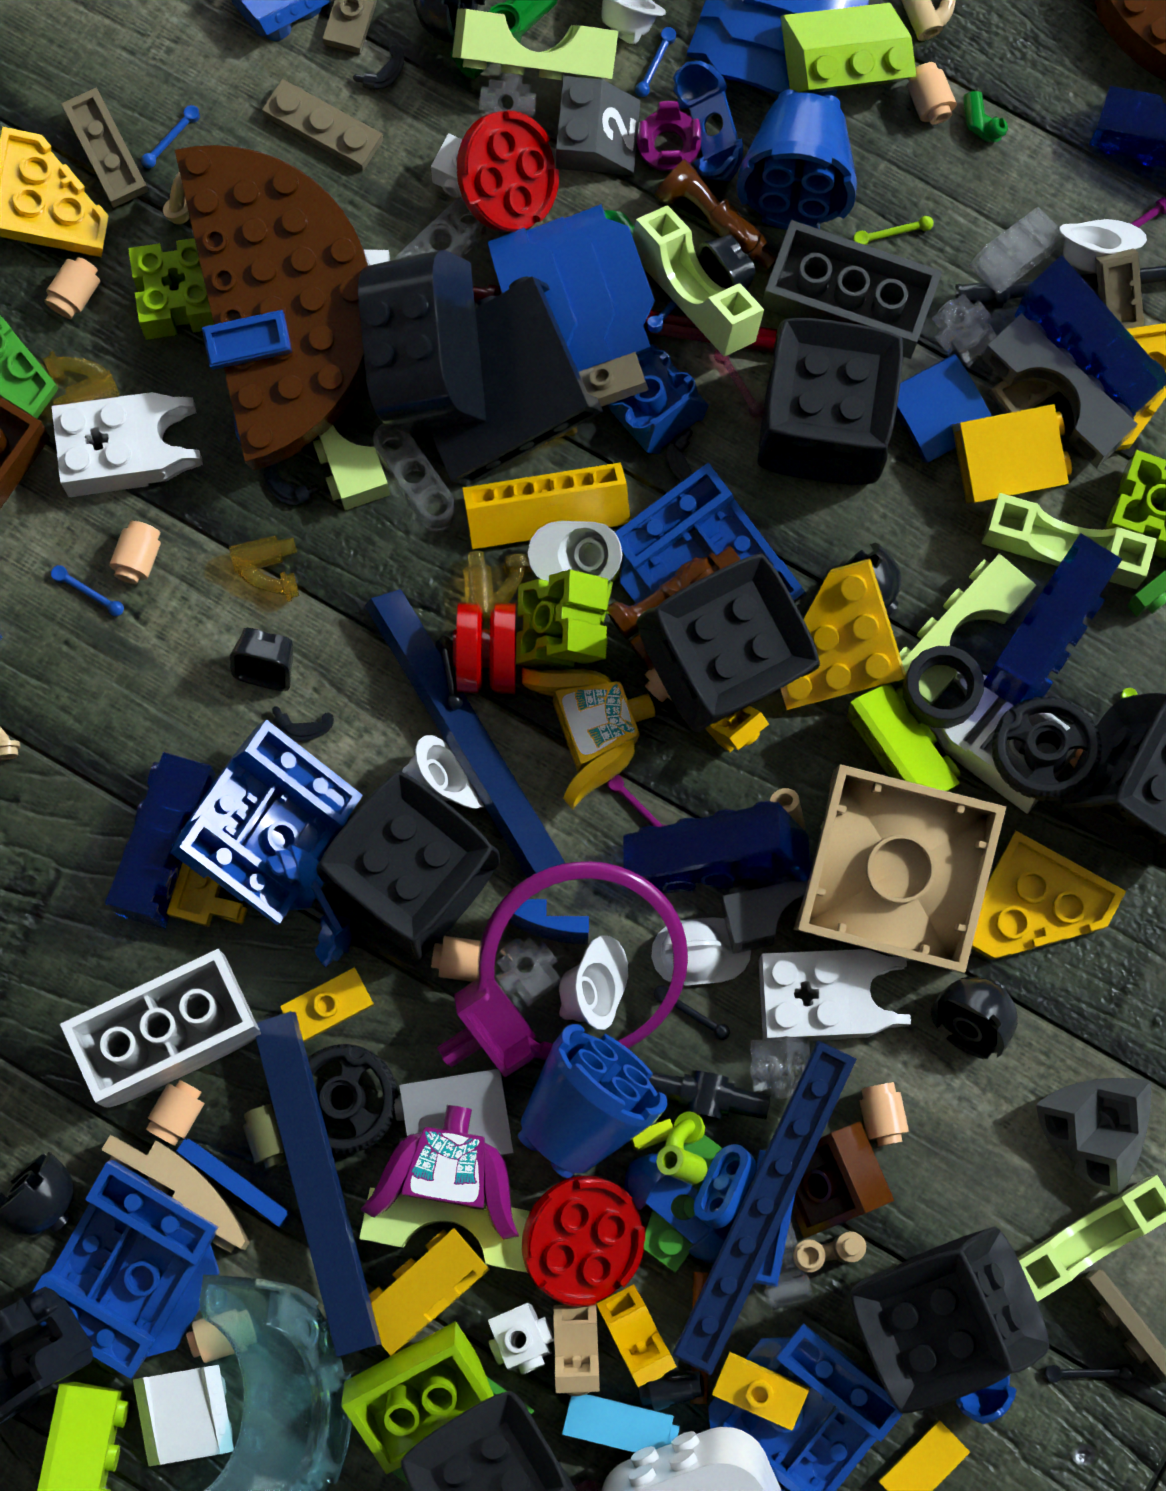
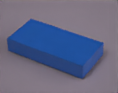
(247, 339)

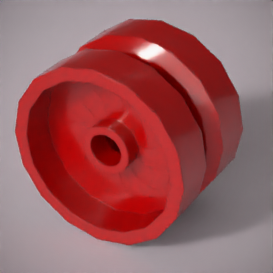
(485, 648)

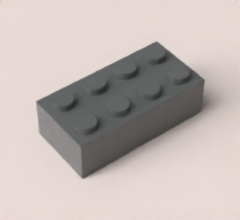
(850, 283)

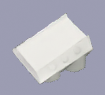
(183, 1415)

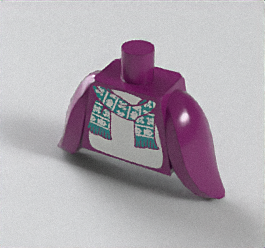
(449, 1169)

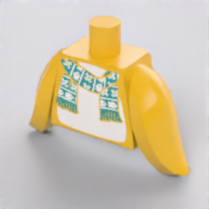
(595, 723)

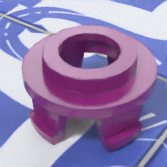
(668, 119)

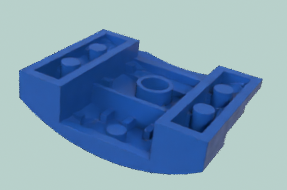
(747, 38)
(592, 279)
(687, 524)
(262, 804)
(151, 1273)
(836, 1423)

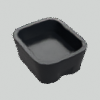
(726, 262)
(262, 659)

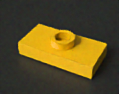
(330, 1004)
(761, 1391)

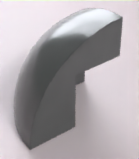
(1099, 1127)

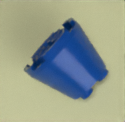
(800, 163)
(588, 1101)

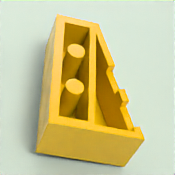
(425, 1289)

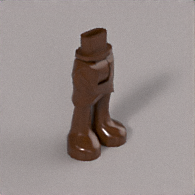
(722, 217)
(625, 616)

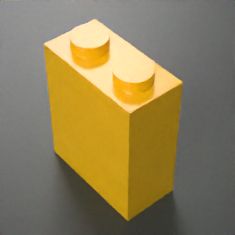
(1012, 453)

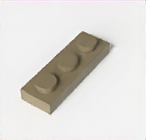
(322, 125)
(104, 147)

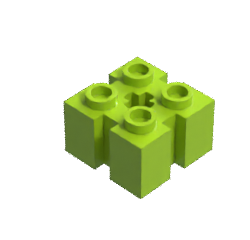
(156, 275)
(1140, 487)
(562, 620)

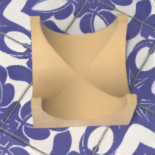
(900, 868)

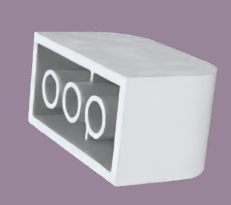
(161, 1030)
(697, 1462)

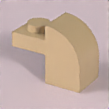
(576, 1349)

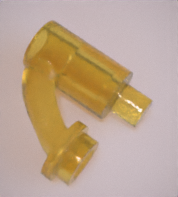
(98, 385)
(262, 553)
(479, 583)

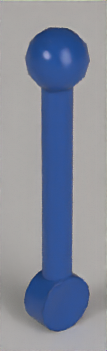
(667, 37)
(191, 115)
(655, 323)
(61, 575)

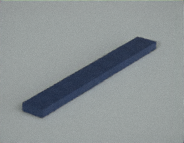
(464, 734)
(317, 1185)
(763, 1208)

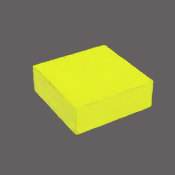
(652, 1135)

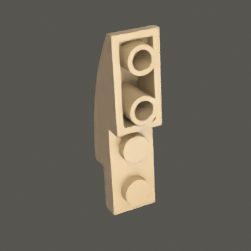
(192, 1188)

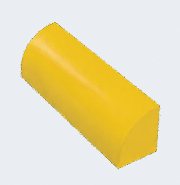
(519, 507)

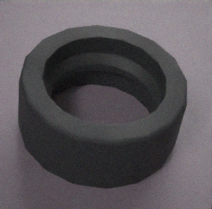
(957, 660)

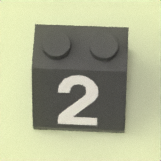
(596, 127)

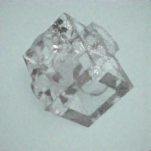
(509, 84)
(964, 328)
(529, 985)
(778, 1064)

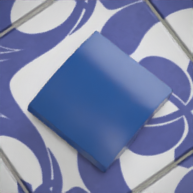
(934, 402)
(567, 929)

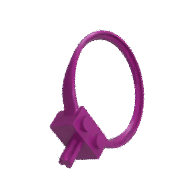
(492, 1017)

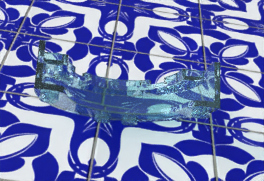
(292, 1385)

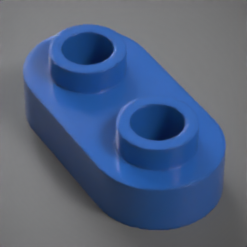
(725, 1186)

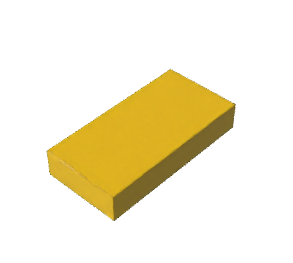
(926, 1461)

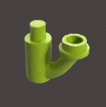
(676, 1161)

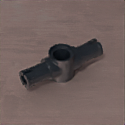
(710, 1095)

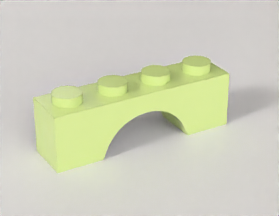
(486, 38)
(667, 253)
(354, 468)
(1030, 532)
(992, 596)
(411, 1214)
(1094, 1236)

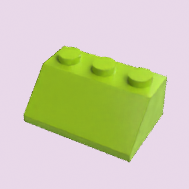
(846, 48)
(898, 740)
(415, 1393)
(83, 1438)

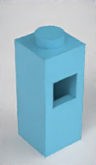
(617, 1423)

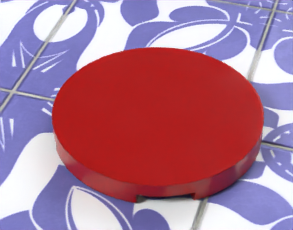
(507, 171)
(583, 1240)

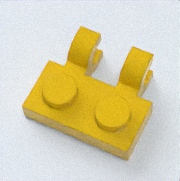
(197, 900)

